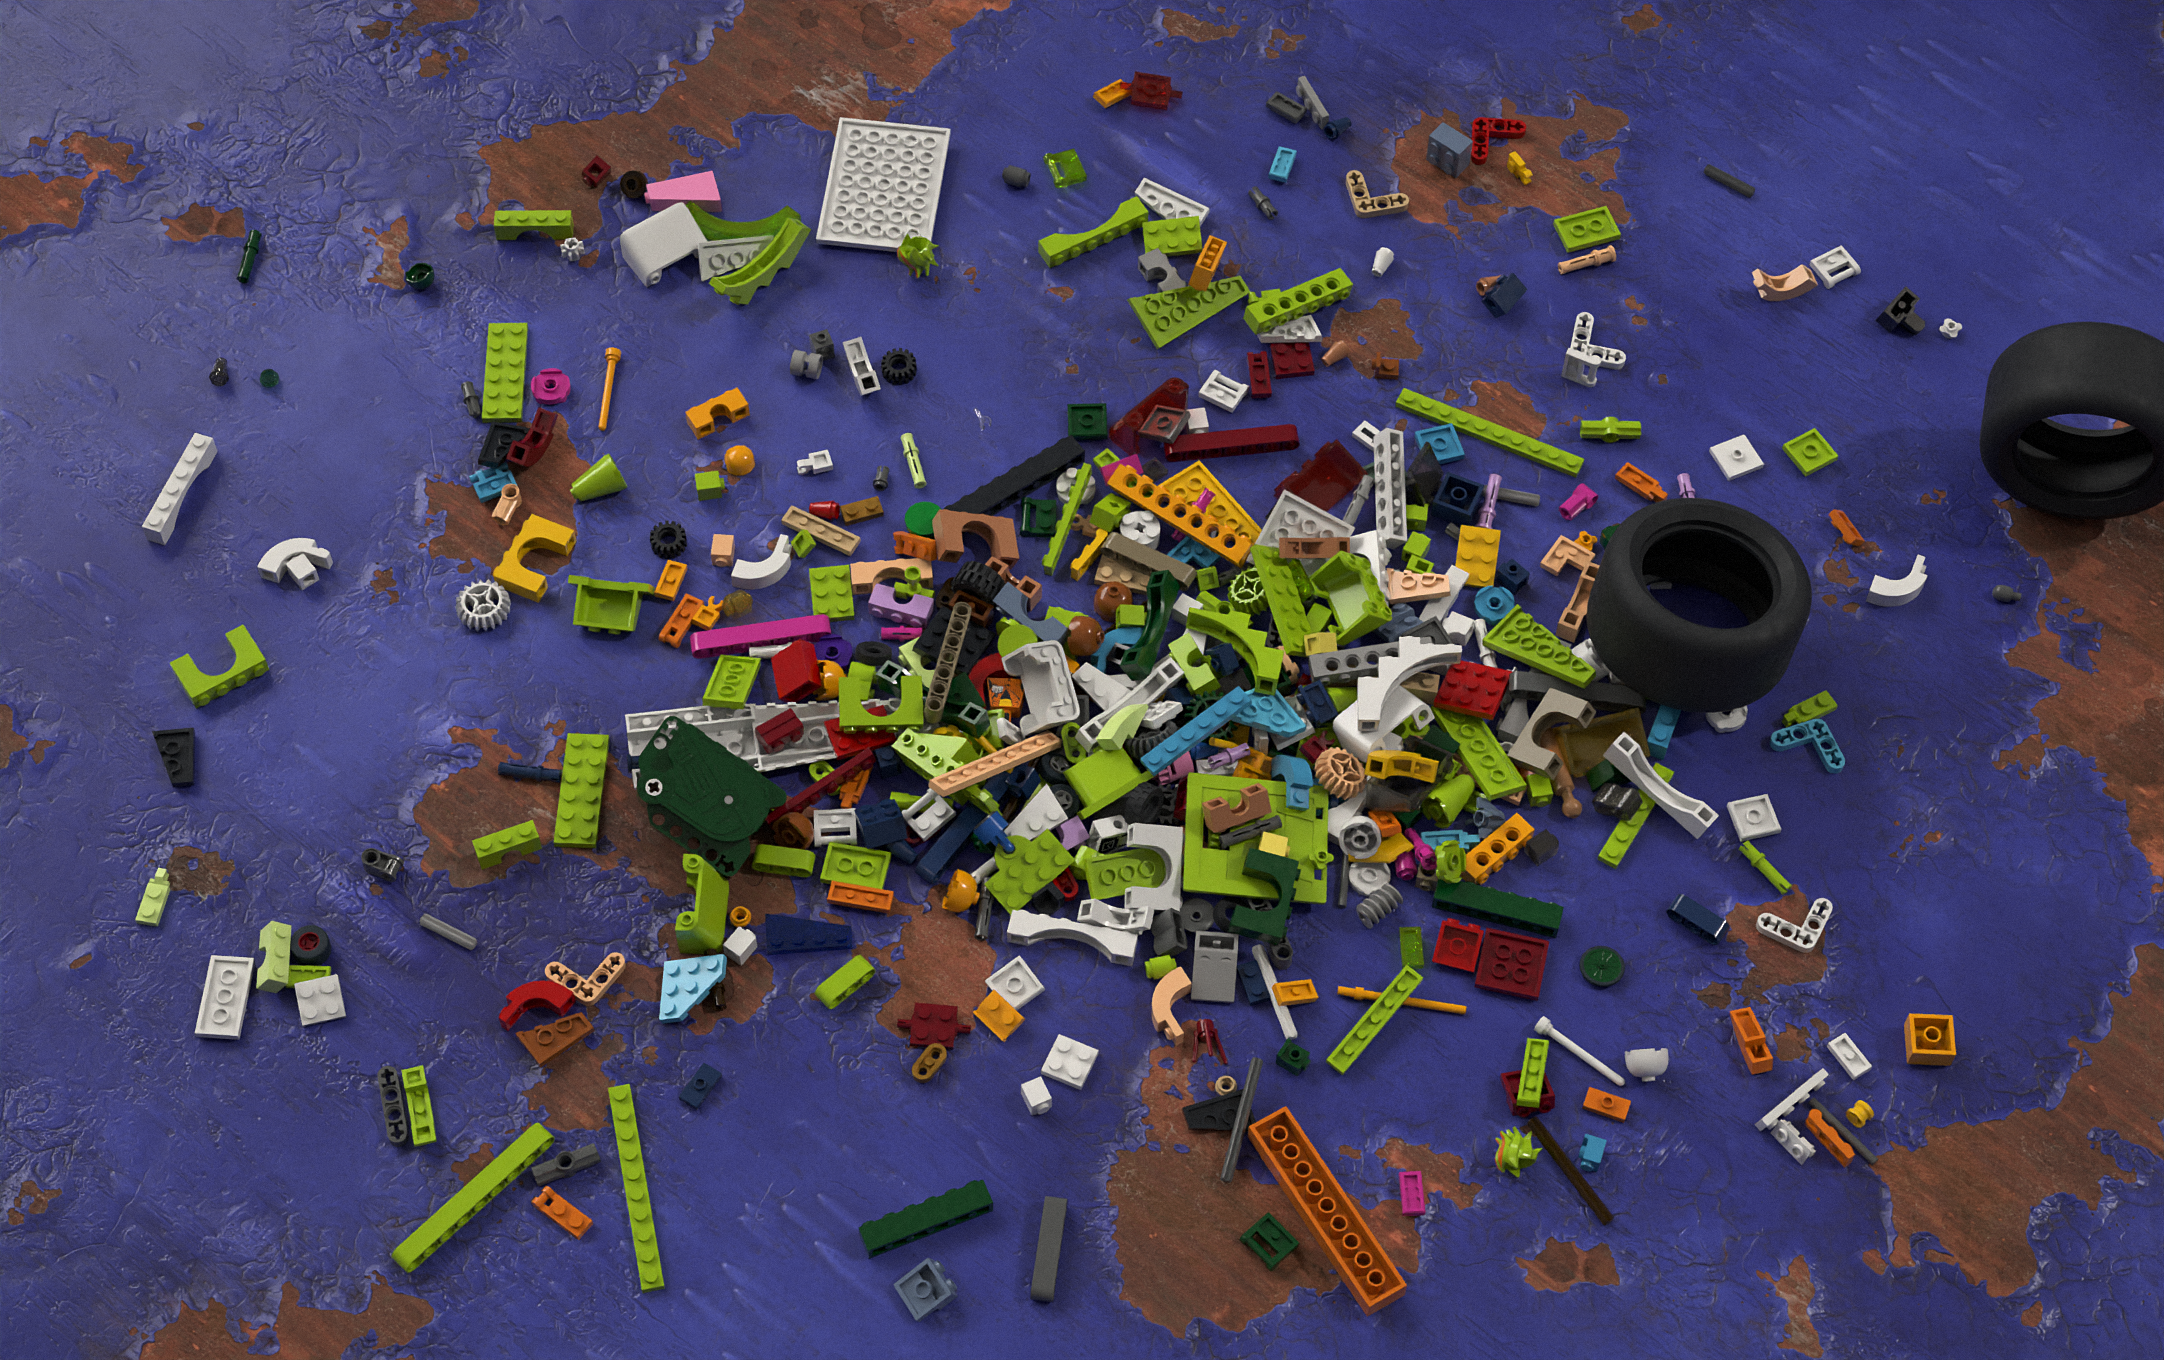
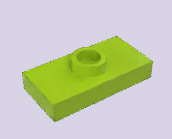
(304, 973)

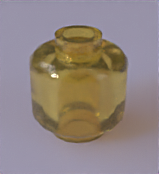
(737, 604)

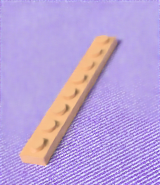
(994, 763)

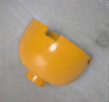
(829, 673)
(961, 892)

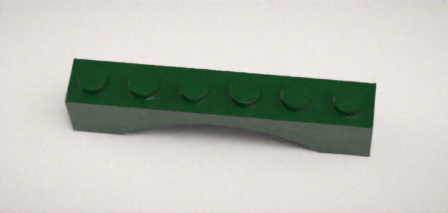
(1161, 596)
(964, 715)

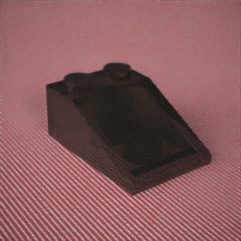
(1423, 478)

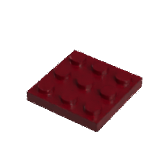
(1511, 964)

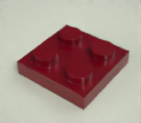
(1292, 359)

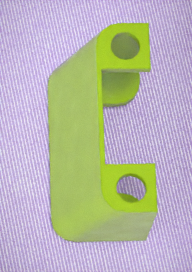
(1352, 596)

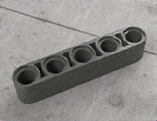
(1048, 1249)

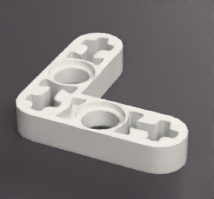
(1589, 349)
(1803, 933)

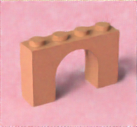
(997, 532)

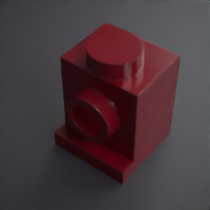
(596, 166)

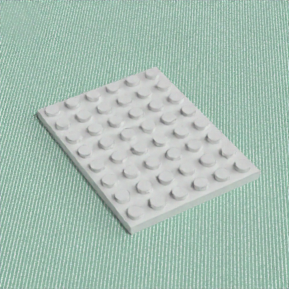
(882, 184)

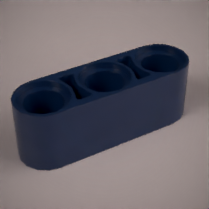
(1698, 919)

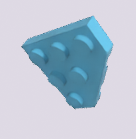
(1271, 715)
(688, 983)

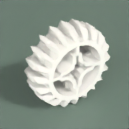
(484, 611)

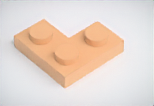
(1565, 552)

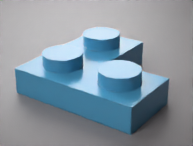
(1191, 550)

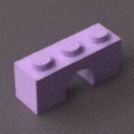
(916, 612)
(1072, 833)

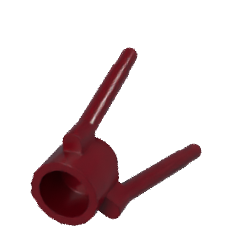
(1206, 1032)

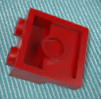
(1458, 945)

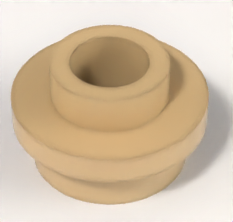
(1225, 1080)

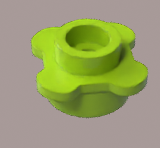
(1320, 863)

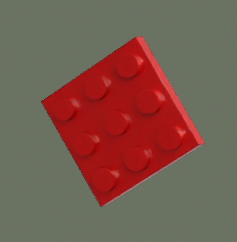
(1473, 689)

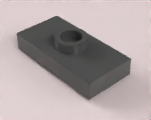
(1286, 107)

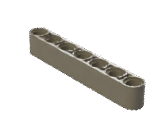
(947, 662)

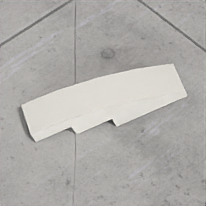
(1440, 606)

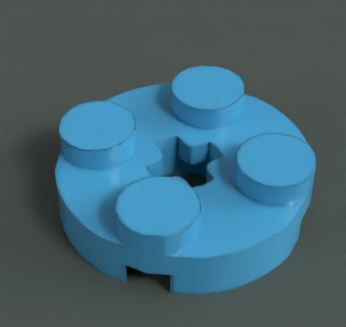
(1491, 614)

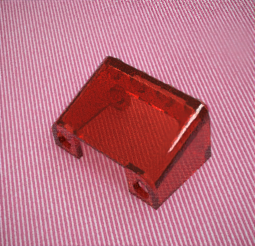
(1325, 478)

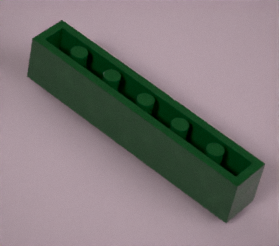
(1498, 907)
(925, 1218)

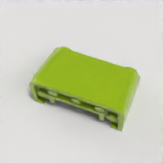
(706, 925)

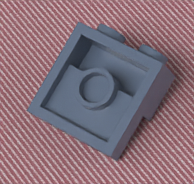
(1402, 621)
(926, 1289)

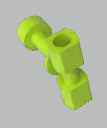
(912, 577)

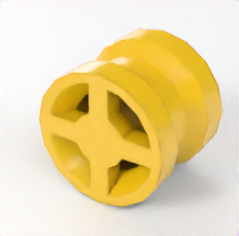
(1859, 1114)

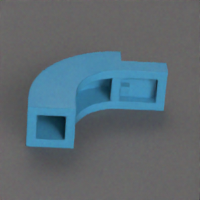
(1126, 636)
(1297, 777)

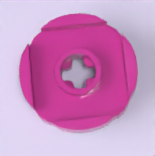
(550, 396)

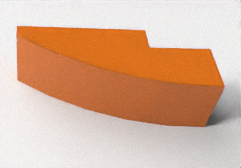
(1751, 1040)

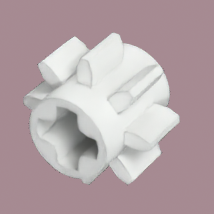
(572, 249)

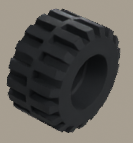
(978, 581)

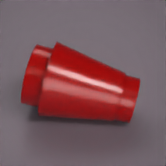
(825, 509)

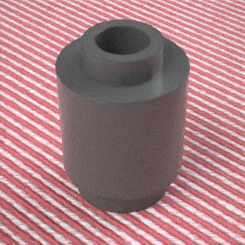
(1016, 176)

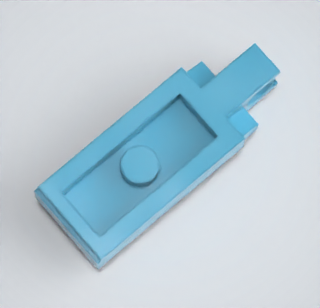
(1436, 838)

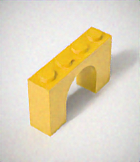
(535, 534)

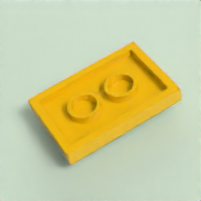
(1478, 554)

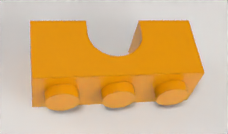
(728, 404)

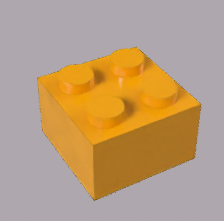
(1929, 1039)

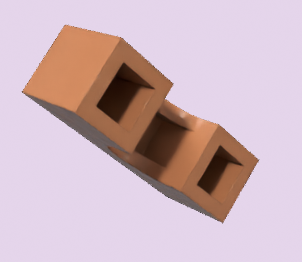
(1027, 586)
(1253, 805)

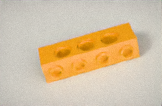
(1207, 263)
(1513, 828)

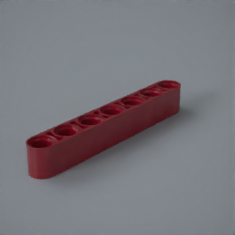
(1232, 443)

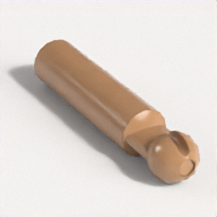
(1562, 782)

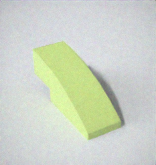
(1121, 726)

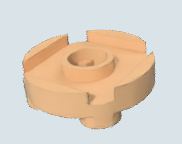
(1290, 668)

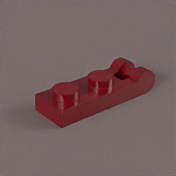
(1259, 375)

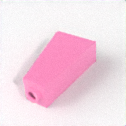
(697, 188)

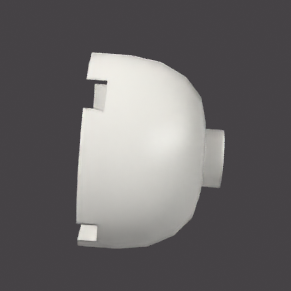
(1360, 837)
(1647, 1063)

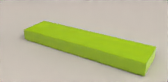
(1533, 1073)

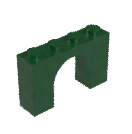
(1281, 874)

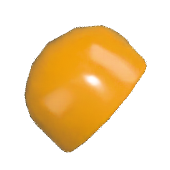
(739, 460)

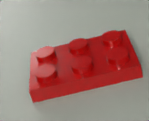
(852, 744)

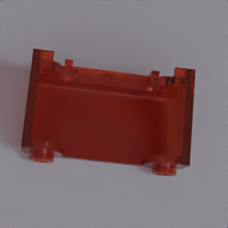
(1171, 394)

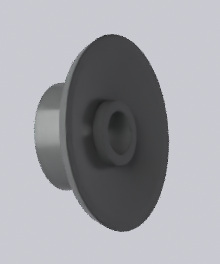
(1198, 908)

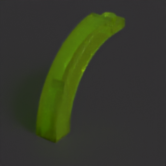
(719, 229)

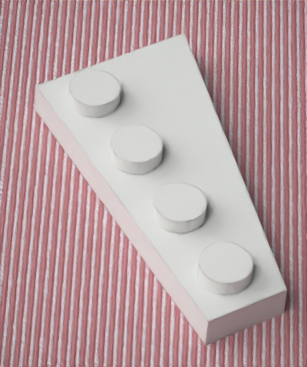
(729, 254)

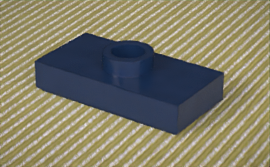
(700, 1086)

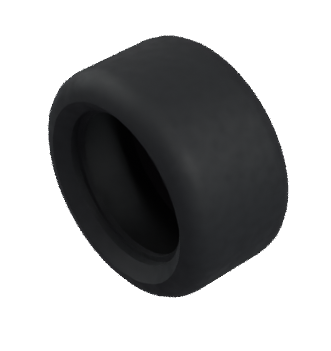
(2068, 468)
(1717, 549)

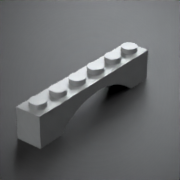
(1517, 714)

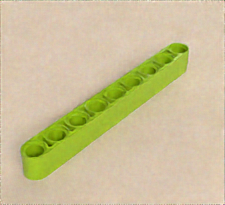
(472, 1197)

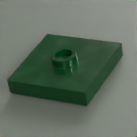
(1087, 421)
(964, 691)

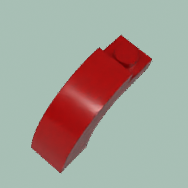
(987, 668)
(533, 995)

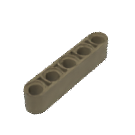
(1146, 559)

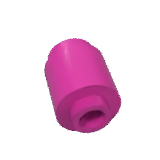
(1406, 865)

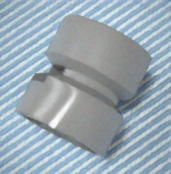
(799, 364)

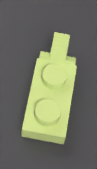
(154, 899)

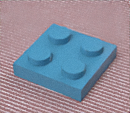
(1443, 442)

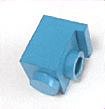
(1591, 1152)

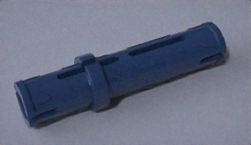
(524, 771)

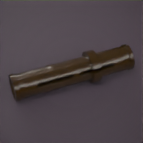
(718, 989)

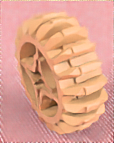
(1340, 773)

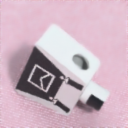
(1108, 834)

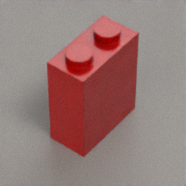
(796, 671)

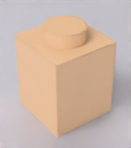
(722, 550)

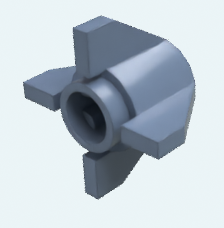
(1487, 818)

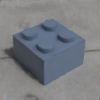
(1449, 150)

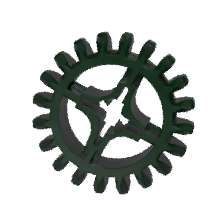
(1202, 702)

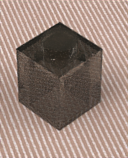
(1542, 847)

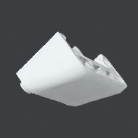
(660, 242)
(1045, 684)

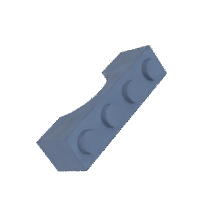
(1014, 602)

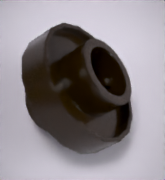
(633, 184)

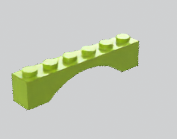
(1062, 247)

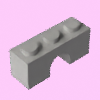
(1156, 266)

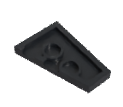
(178, 754)

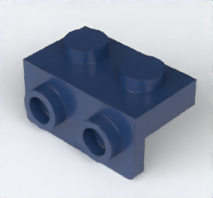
(1317, 702)

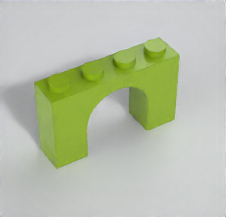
(203, 687)
(855, 718)

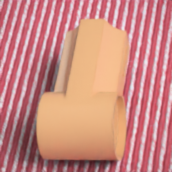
(507, 505)

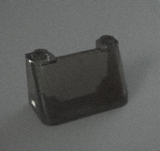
(1404, 792)

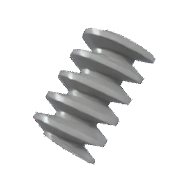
(1378, 904)

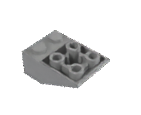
(1214, 967)

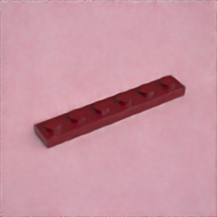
(826, 785)

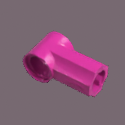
(1581, 498)

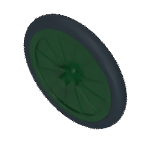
(1602, 966)

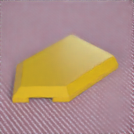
(1388, 850)

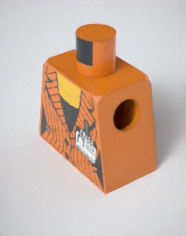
(1006, 695)

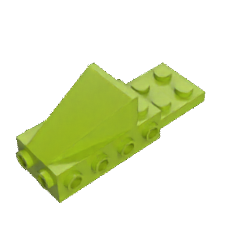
(938, 754)

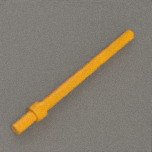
(1360, 994)

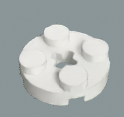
(1067, 480)
(1727, 723)

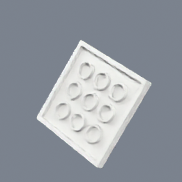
(1300, 519)

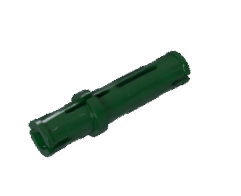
(250, 250)

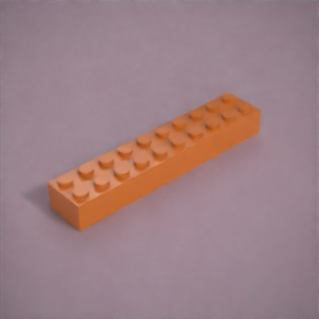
(1327, 1211)

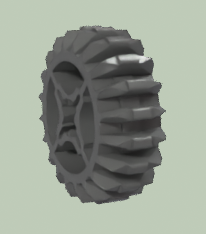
(1147, 739)

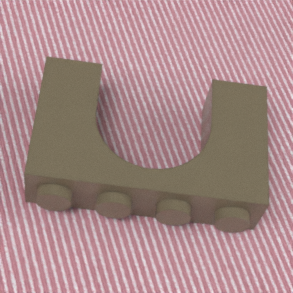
(1553, 709)

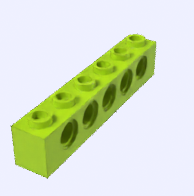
(1298, 301)

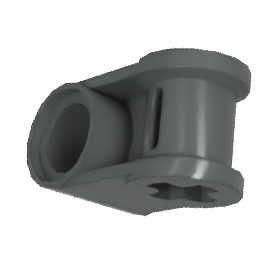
(385, 866)

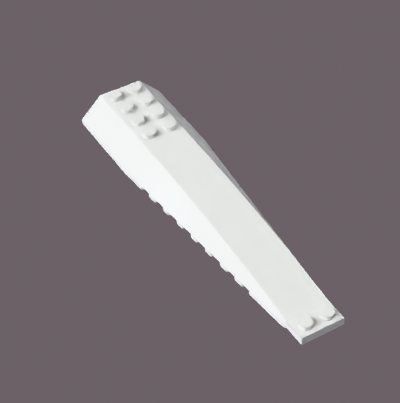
(737, 731)

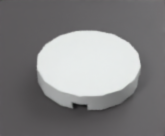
(1368, 877)

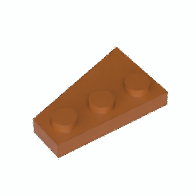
(551, 1040)

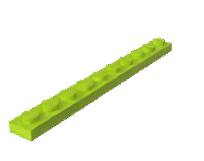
(1490, 432)
(636, 1188)

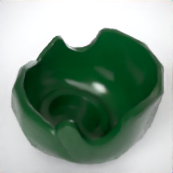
(420, 276)

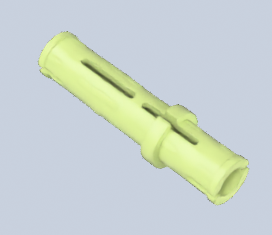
(908, 442)

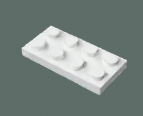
(225, 997)

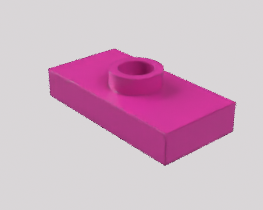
(1108, 470)
(1411, 1193)

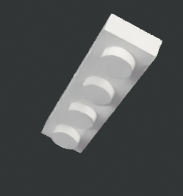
(1799, 1095)

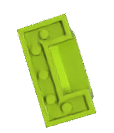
(608, 604)
(1103, 778)

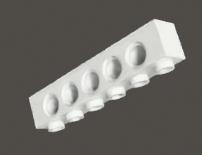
(1390, 487)

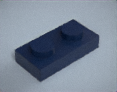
(1253, 983)

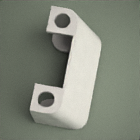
(1395, 710)

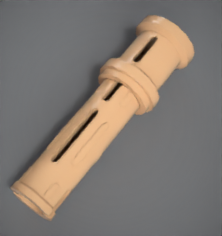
(1595, 258)

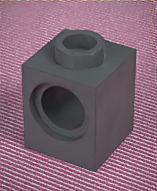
(822, 344)

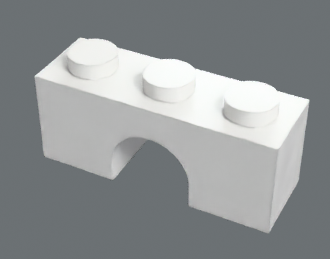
(1459, 630)

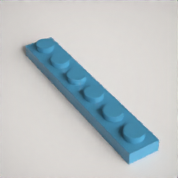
(1196, 731)

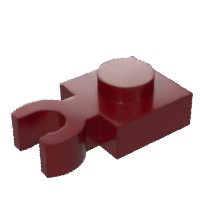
(1315, 746)

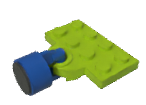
(1021, 863)

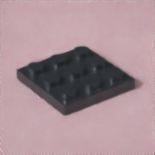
(974, 645)

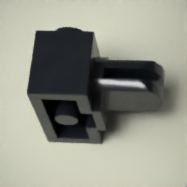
(1901, 312)

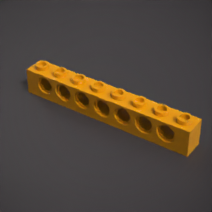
(1236, 555)

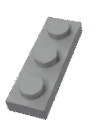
(1312, 102)

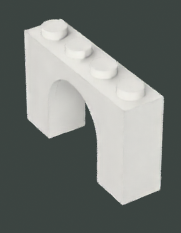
(1371, 546)
(1168, 844)

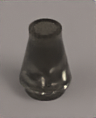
(219, 374)

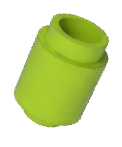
(1159, 966)

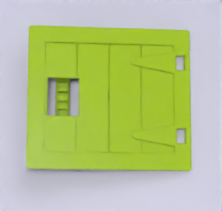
(1221, 870)

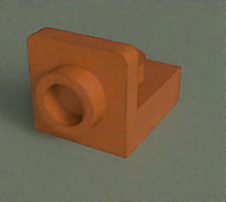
(1385, 368)

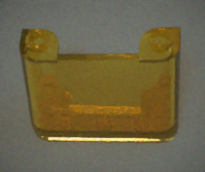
(1585, 747)

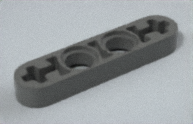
(391, 1106)

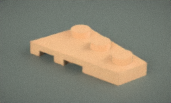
(1414, 587)

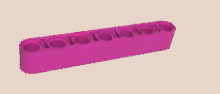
(740, 638)

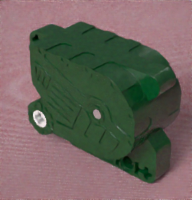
(704, 794)

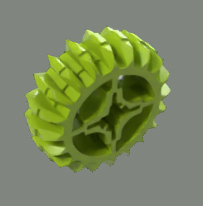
(1248, 593)

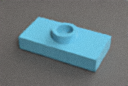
(1282, 164)

